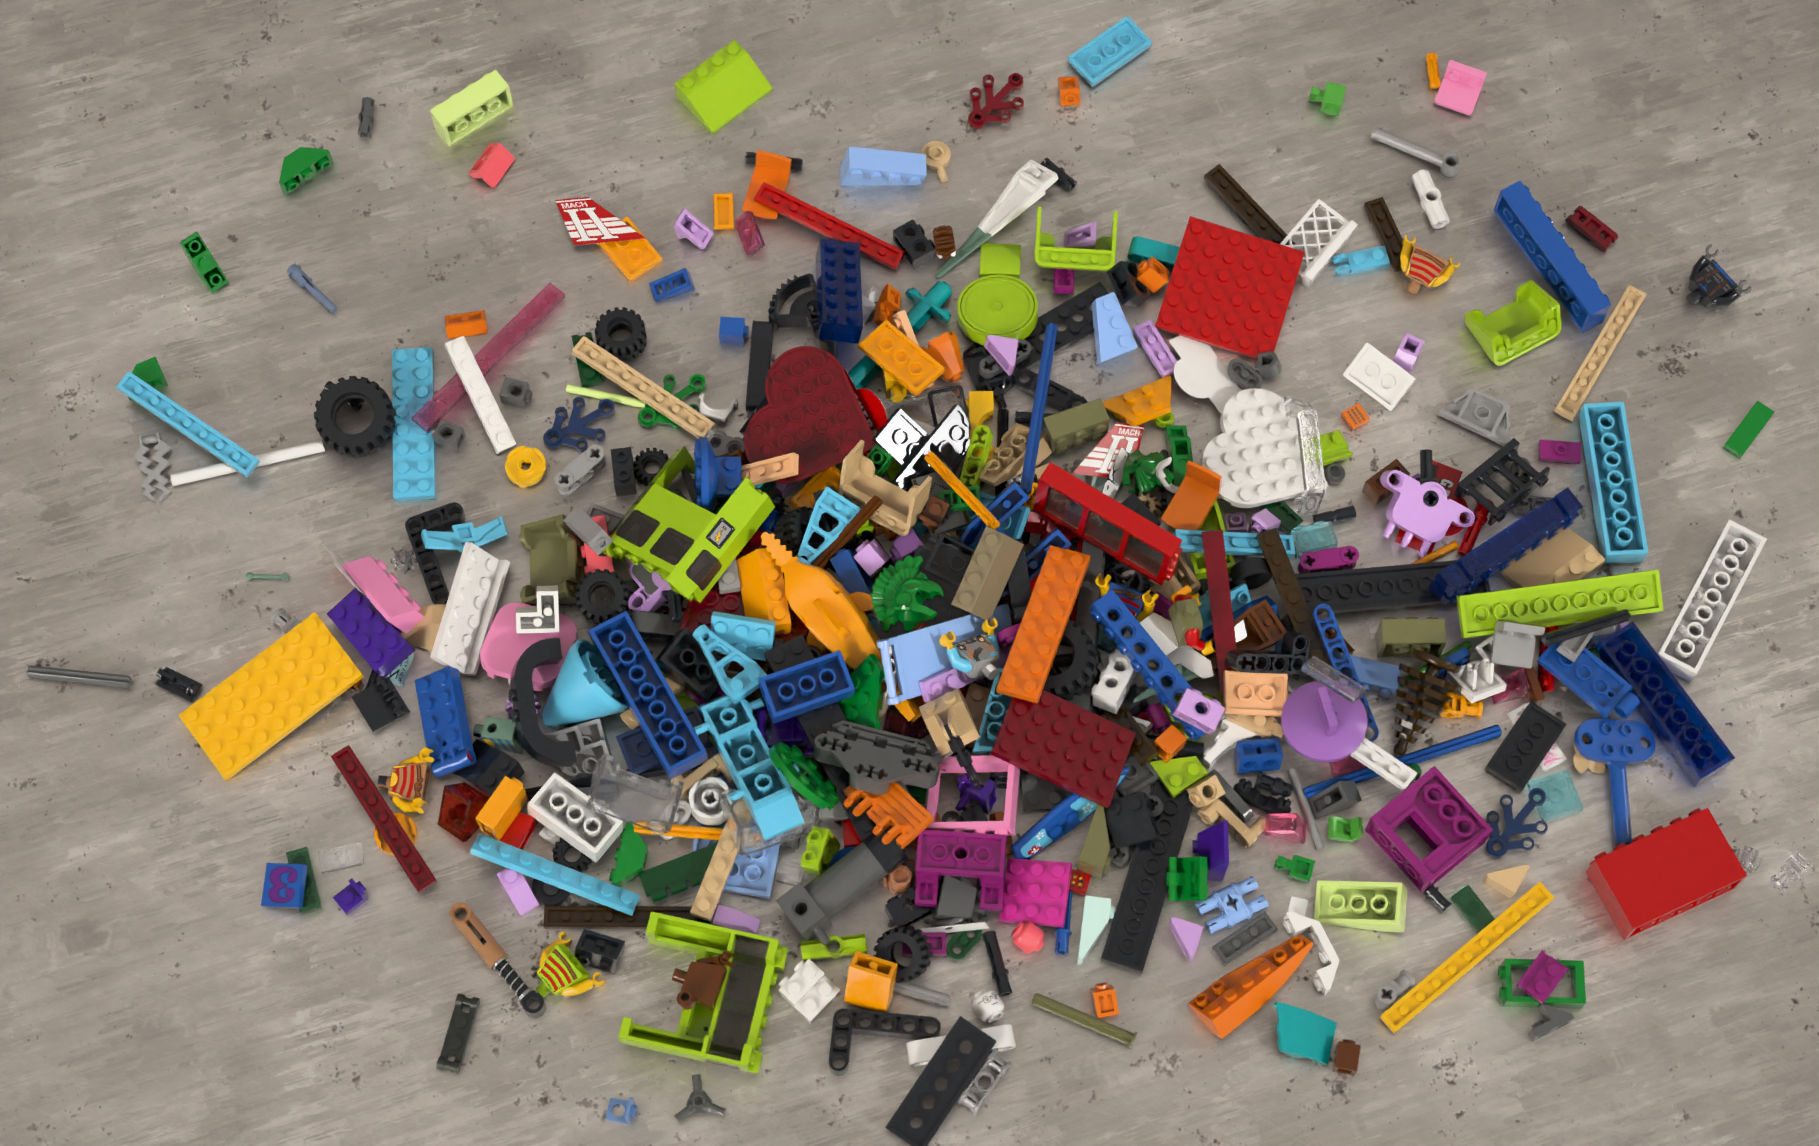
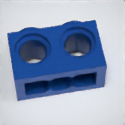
(1258, 755)

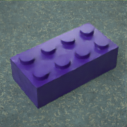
(370, 633)

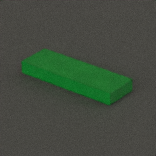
(1748, 429)

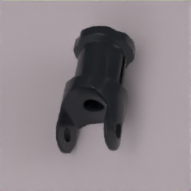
(1275, 786)

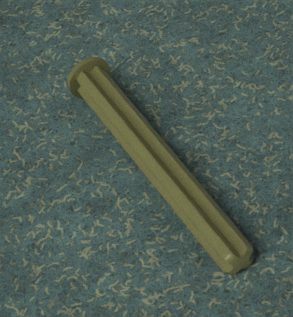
(1084, 1019)

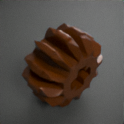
(944, 242)

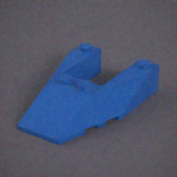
(1002, 507)

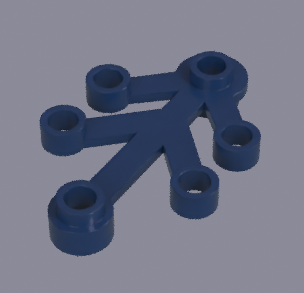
(577, 426)
(1514, 826)

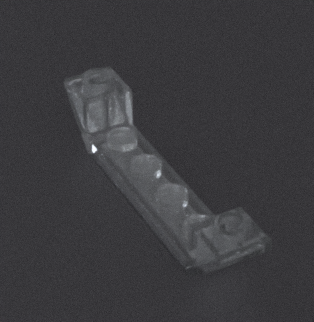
(1310, 453)

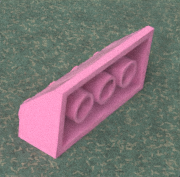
(385, 592)

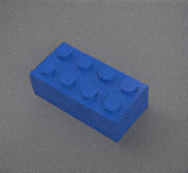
(806, 686)

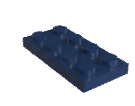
(639, 753)

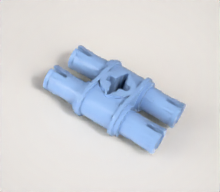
(1230, 915)

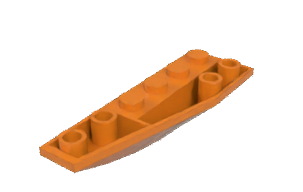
(1249, 987)

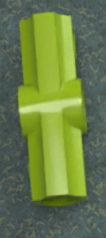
(848, 946)

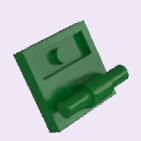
(1187, 879)

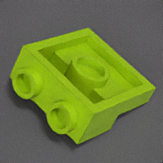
(820, 850)

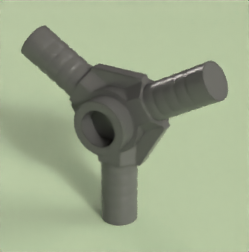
(699, 1102)

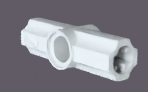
(1427, 189)

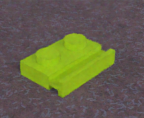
(1334, 447)

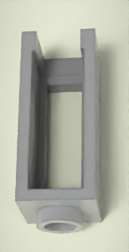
(588, 530)

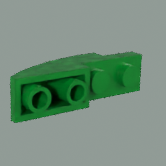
(1179, 450)

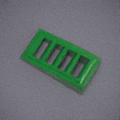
(959, 506)

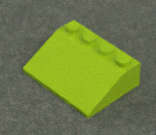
(722, 87)

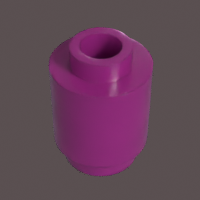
(1160, 717)

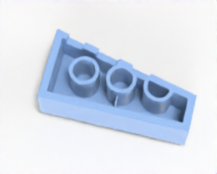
(881, 167)

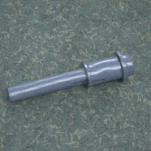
(305, 281)

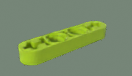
(979, 461)

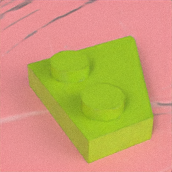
(1179, 773)

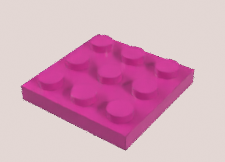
(1036, 892)

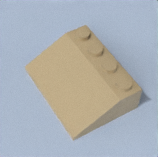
(1557, 560)

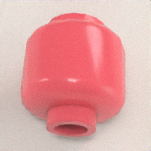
(1028, 937)

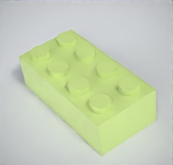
(471, 107)

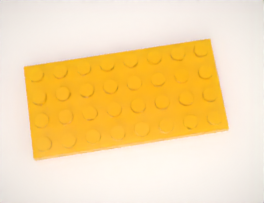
(271, 696)

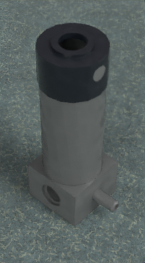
(840, 886)

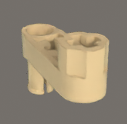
(710, 768)
(1237, 829)

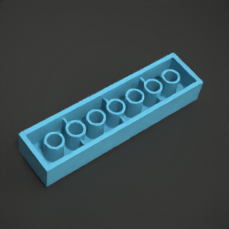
(1613, 483)

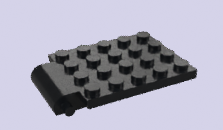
(946, 568)

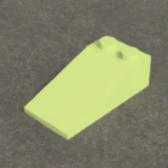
(1361, 905)

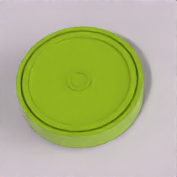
(997, 307)

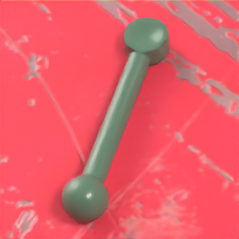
(285, 576)

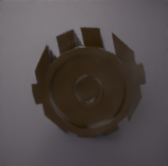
(1419, 701)

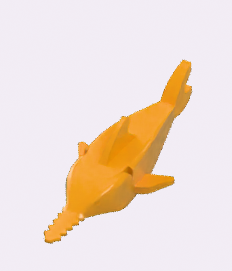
(832, 614)

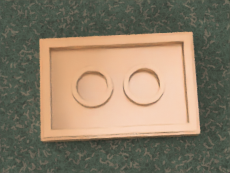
(1254, 693)

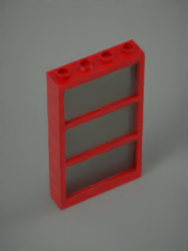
(1107, 524)

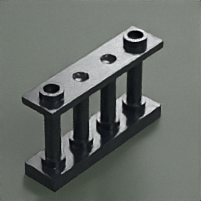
(1496, 464)

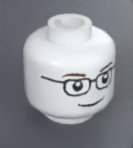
(988, 1006)

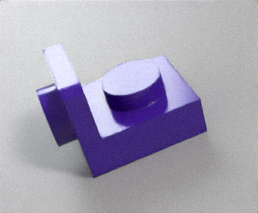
(351, 896)

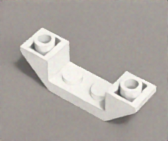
(1300, 924)

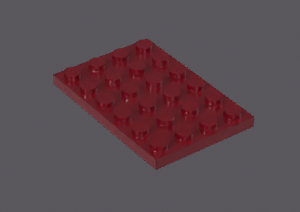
(1064, 745)

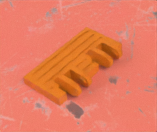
(893, 809)

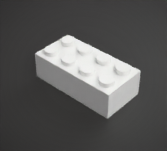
(566, 813)

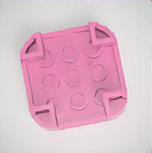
(505, 646)

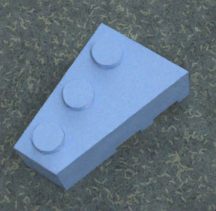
(1111, 329)

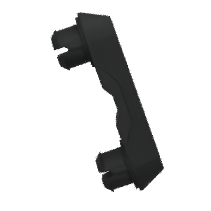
(1255, 798)

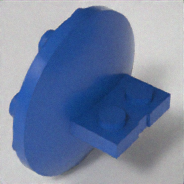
(714, 475)

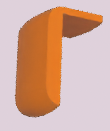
(772, 170)
(1193, 498)

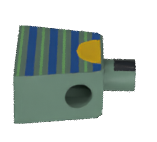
(499, 734)

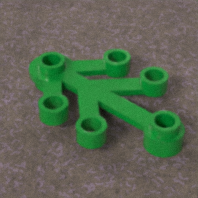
(656, 417)

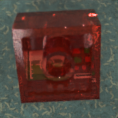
(459, 810)

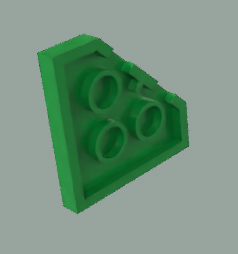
(868, 699)

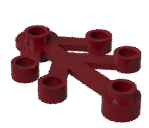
(994, 103)

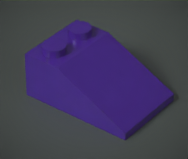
(1215, 846)

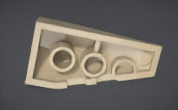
(1010, 455)
(425, 632)

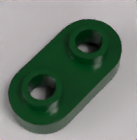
(965, 943)

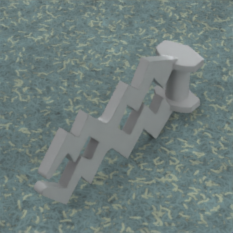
(155, 474)

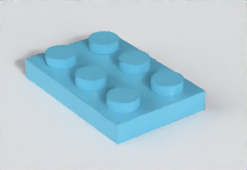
(744, 633)

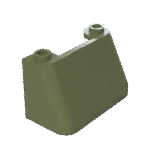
(553, 559)

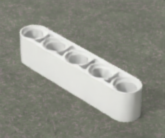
(922, 1050)

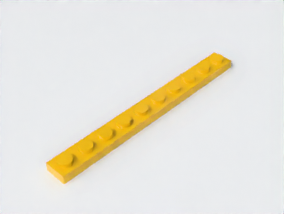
(1466, 957)

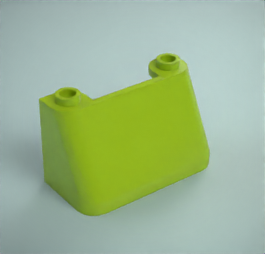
(1517, 326)

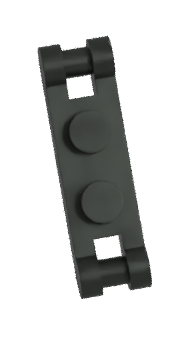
(458, 1033)

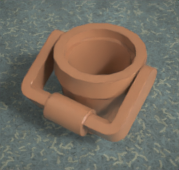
(901, 879)

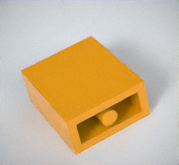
(502, 808)
(870, 982)

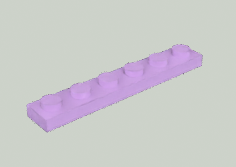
(952, 679)

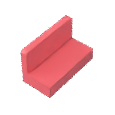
(492, 164)

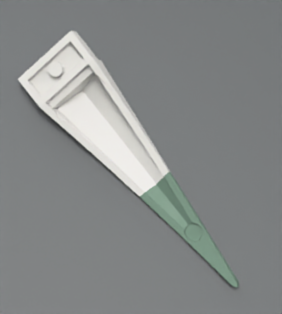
(1022, 191)

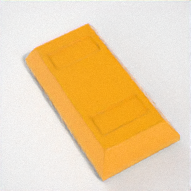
(723, 211)

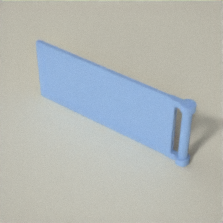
(921, 655)

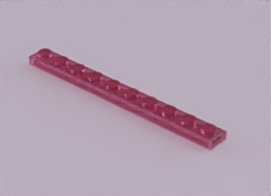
(490, 355)

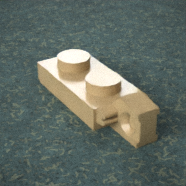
(1259, 725)

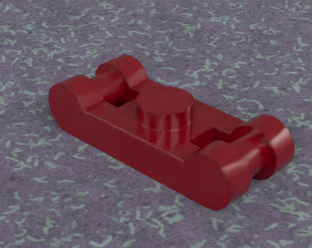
(1592, 228)

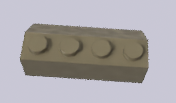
(987, 574)

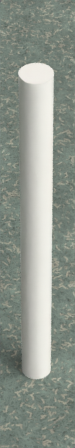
(264, 458)

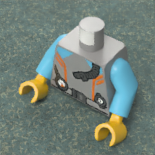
(976, 654)

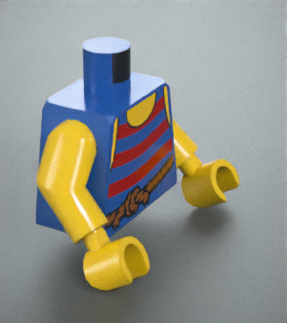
(1137, 602)

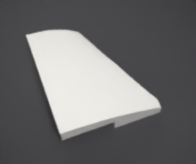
(1161, 632)

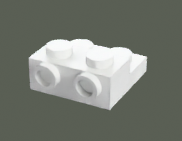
(808, 990)

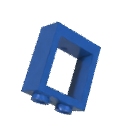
(851, 573)

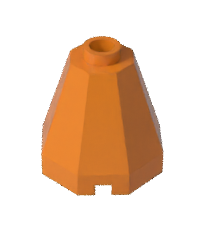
(947, 352)

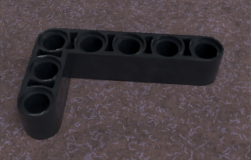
(427, 555)
(874, 1029)

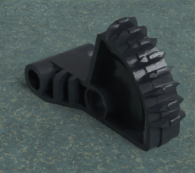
(801, 310)

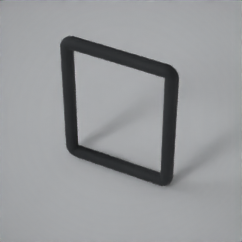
(946, 390)

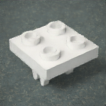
(1477, 680)

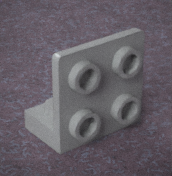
(1514, 644)

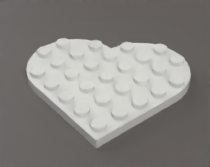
(1256, 451)

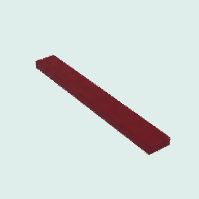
(1219, 599)
(384, 819)

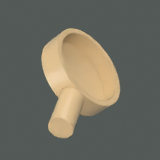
(937, 158)

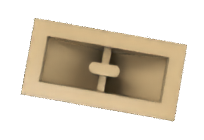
(1507, 880)

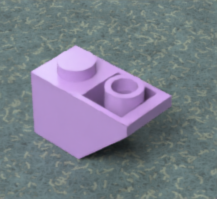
(1408, 352)
(1263, 522)

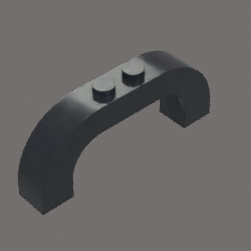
(524, 711)

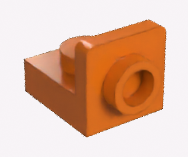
(1069, 90)
(1104, 1000)

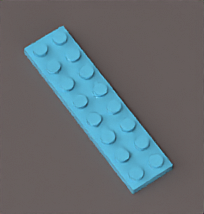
(411, 444)

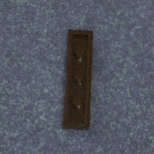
(1385, 230)

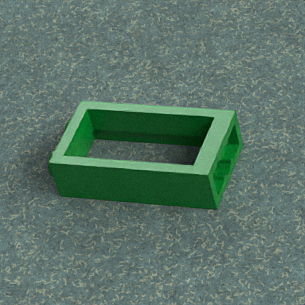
(1577, 980)

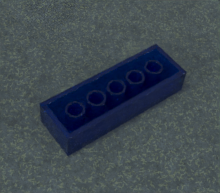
(839, 291)

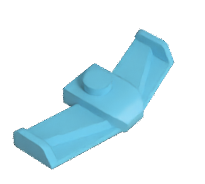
(464, 533)

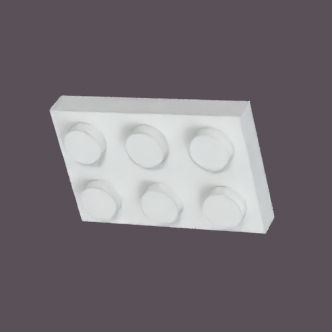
(1379, 376)

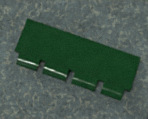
(676, 873)

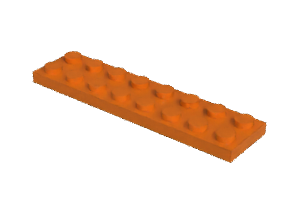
(1043, 624)

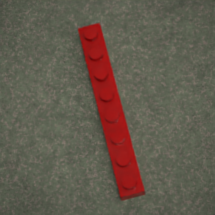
(828, 225)

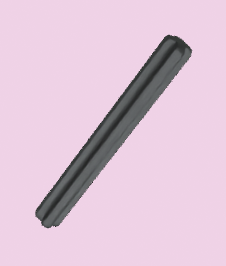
(79, 676)

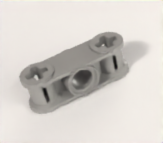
(580, 470)
(994, 1070)

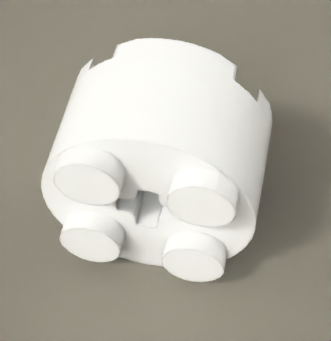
(705, 791)

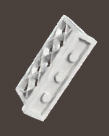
(1330, 248)

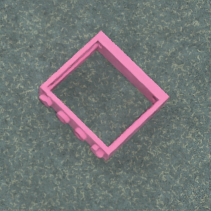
(981, 764)

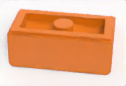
(466, 324)

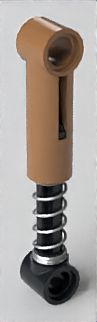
(495, 958)

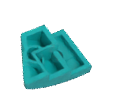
(1304, 1033)

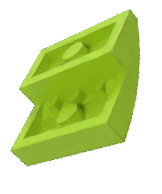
(1000, 259)

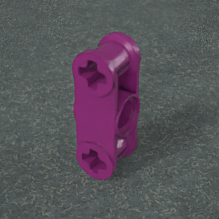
(1328, 560)

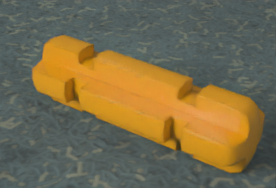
(1433, 70)

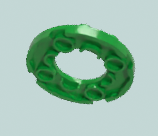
(823, 794)

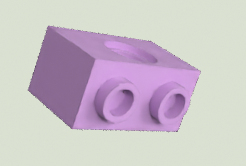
(871, 556)
(1186, 711)

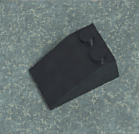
(686, 664)
(489, 768)

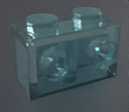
(1313, 538)

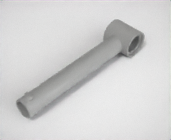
(1420, 152)

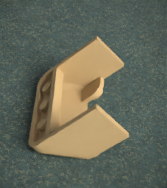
(899, 507)

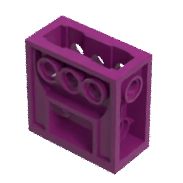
(1442, 822)

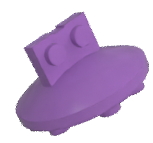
(1323, 723)

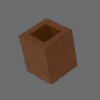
(1346, 1057)

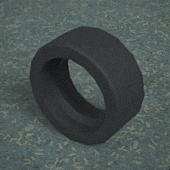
(1250, 571)

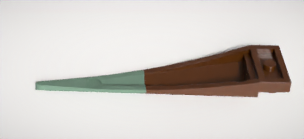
(1254, 630)

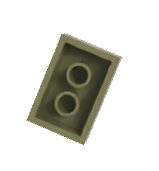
(1076, 426)
(1400, 636)

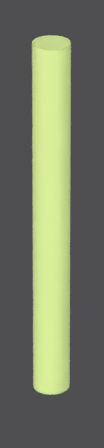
(605, 395)

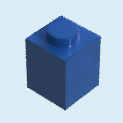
(733, 330)

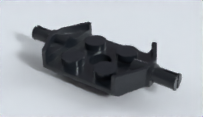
(998, 384)

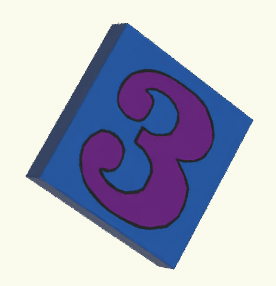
(284, 885)

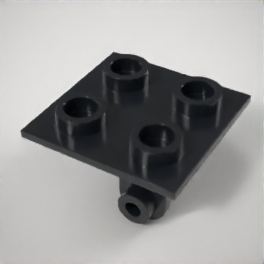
(380, 703)

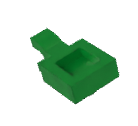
(1299, 867)

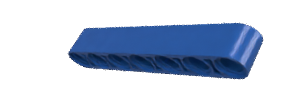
(1345, 661)

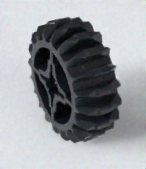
(1132, 579)

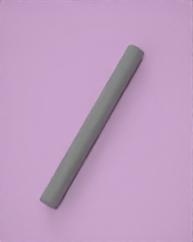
(1306, 809)

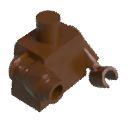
(702, 981)

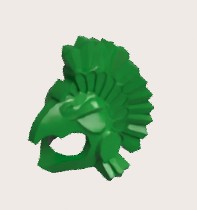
(901, 592)

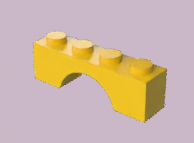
(980, 408)

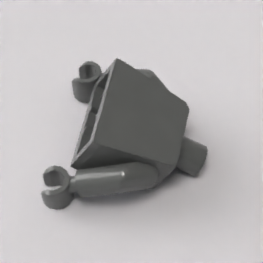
(955, 902)

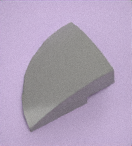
(589, 744)

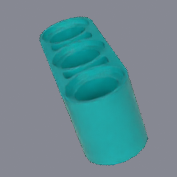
(1144, 248)

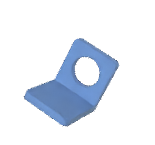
(630, 1110)

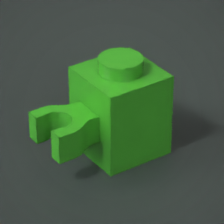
(1330, 98)

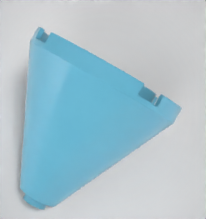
(582, 689)

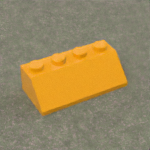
(764, 589)

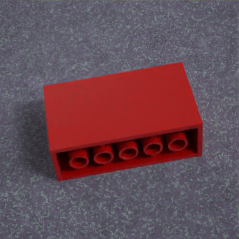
(1665, 872)

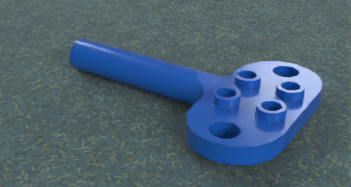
(1616, 745)

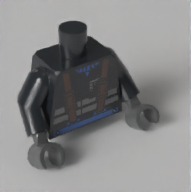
(1712, 284)

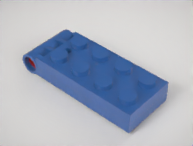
(445, 721)

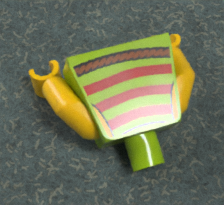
(563, 972)

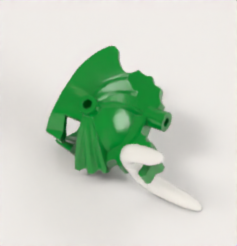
(1148, 472)

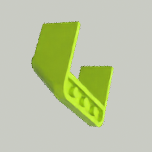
(1097, 259)

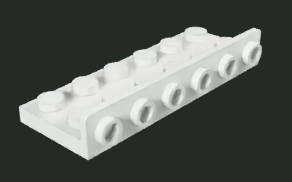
(469, 610)

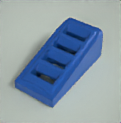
(676, 276)

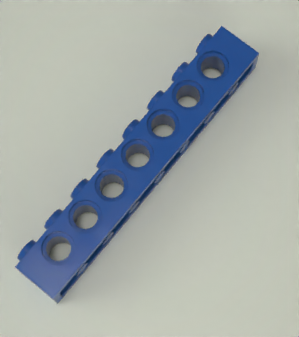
(1152, 653)

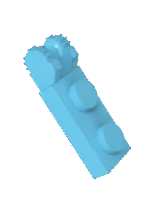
(1362, 260)

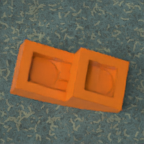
(887, 304)

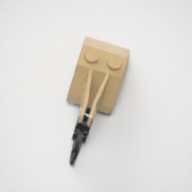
(952, 728)

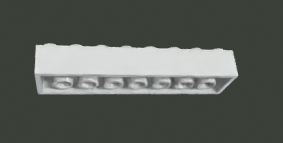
(1710, 600)

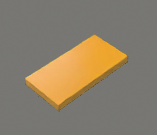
(901, 358)

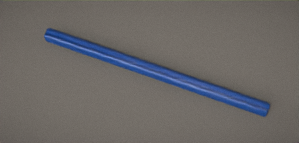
(1038, 408)
(1412, 758)

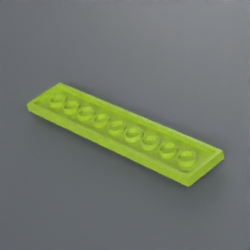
(1560, 602)

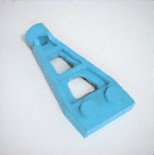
(837, 507)
(741, 684)

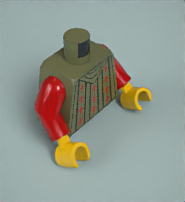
(1188, 623)

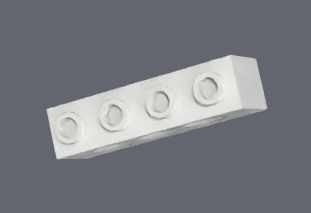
(1112, 697)

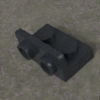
(599, 951)

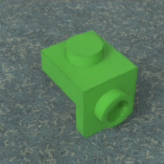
(1345, 829)

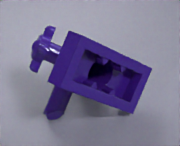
(986, 794)

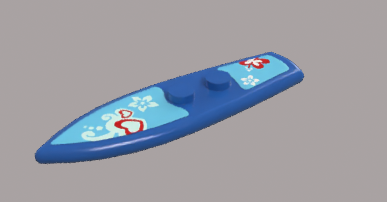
(1056, 824)

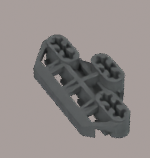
(879, 765)

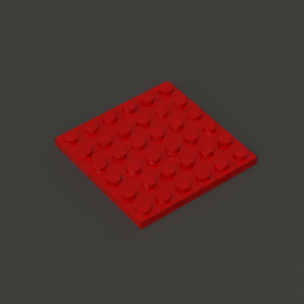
(1229, 289)

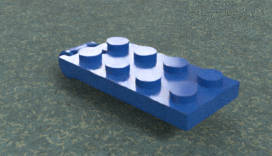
(1591, 681)

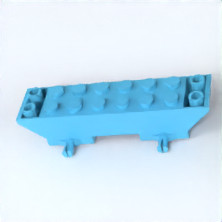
(749, 764)

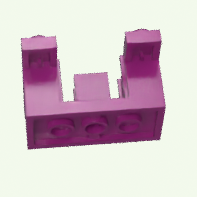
(982, 859)

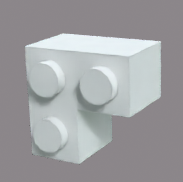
(543, 617)

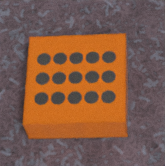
(1355, 417)

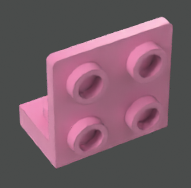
(1460, 87)

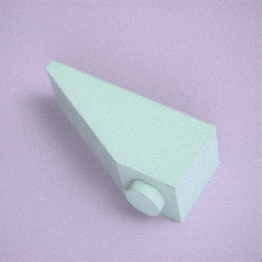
(1094, 921)

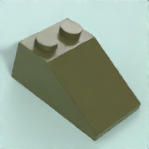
(1095, 851)

